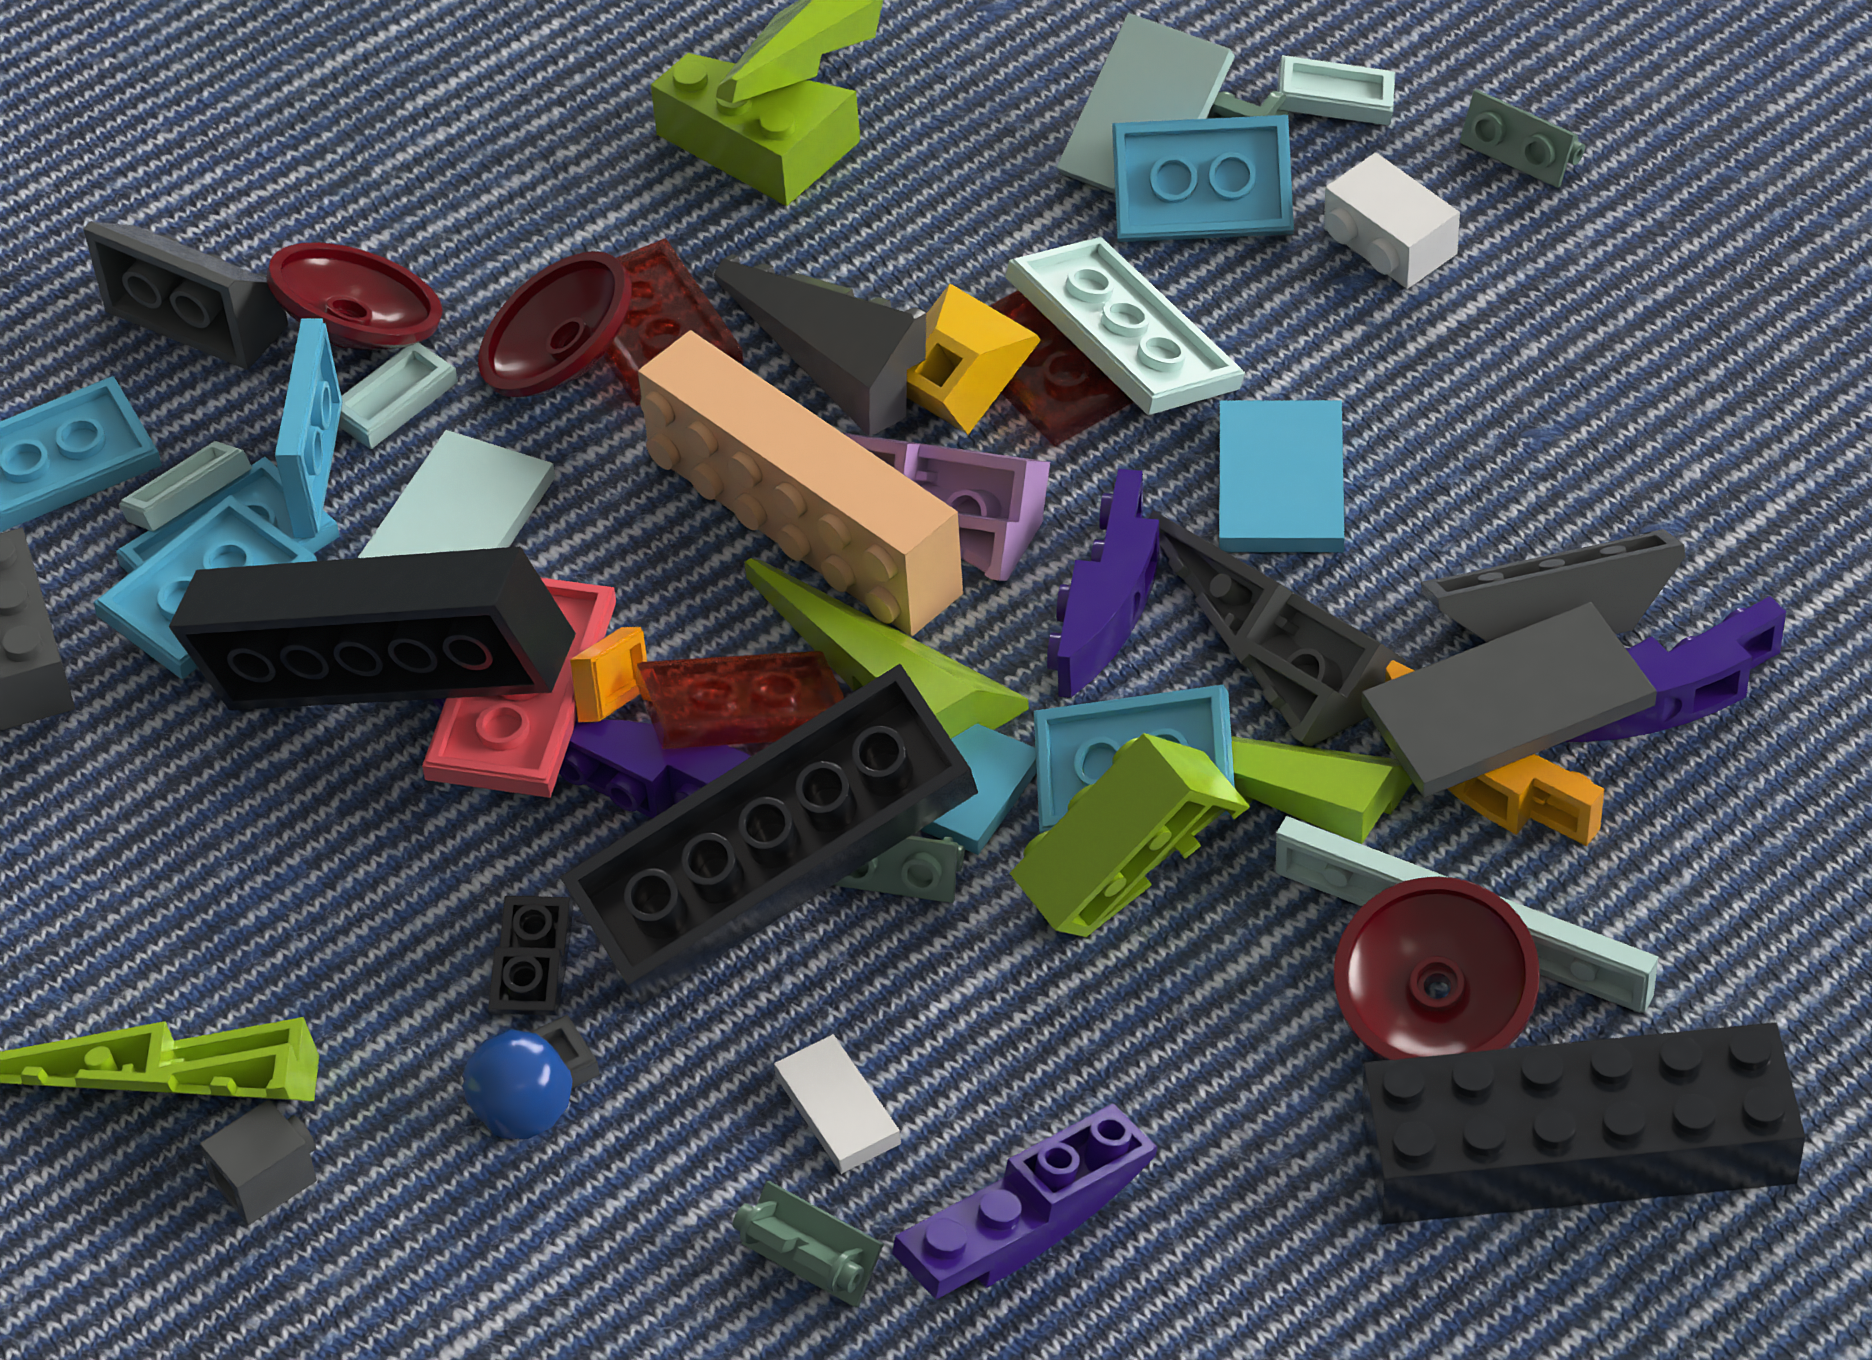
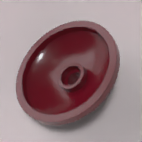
(357, 295)
(556, 325)
(1428, 935)

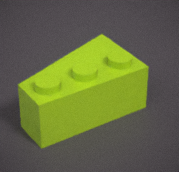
(766, 141)
(1121, 830)

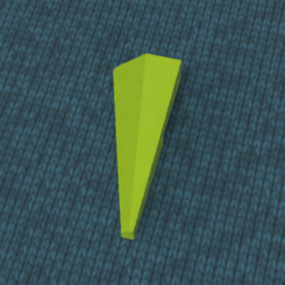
(794, 42)
(866, 648)
(1320, 785)
(245, 1062)

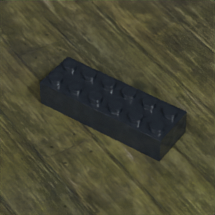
(374, 629)
(770, 834)
(1581, 1123)

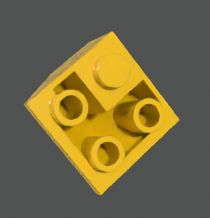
(967, 358)

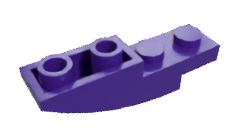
(1108, 590)
(1700, 671)
(634, 769)
(1029, 1210)

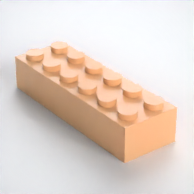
(801, 483)

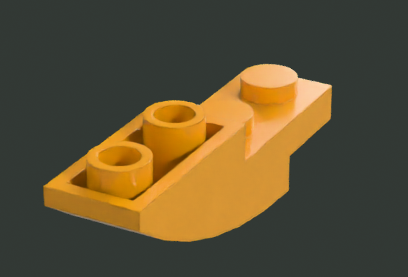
(1531, 790)

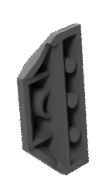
(1613, 575)

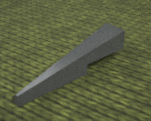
(841, 341)
(1295, 650)

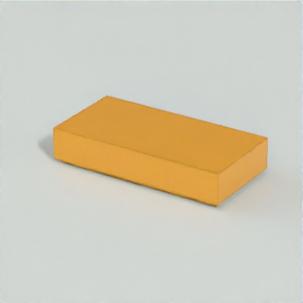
(607, 673)

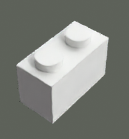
(1391, 220)

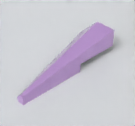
(995, 496)

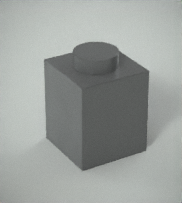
(260, 1160)

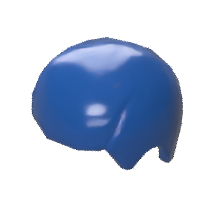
(517, 1084)

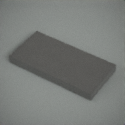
(1508, 699)

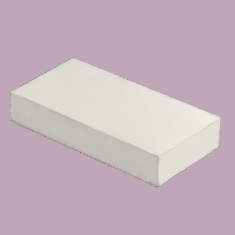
(837, 1103)

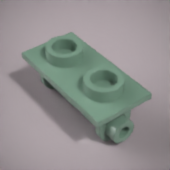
(1520, 139)
(912, 869)
(809, 1242)

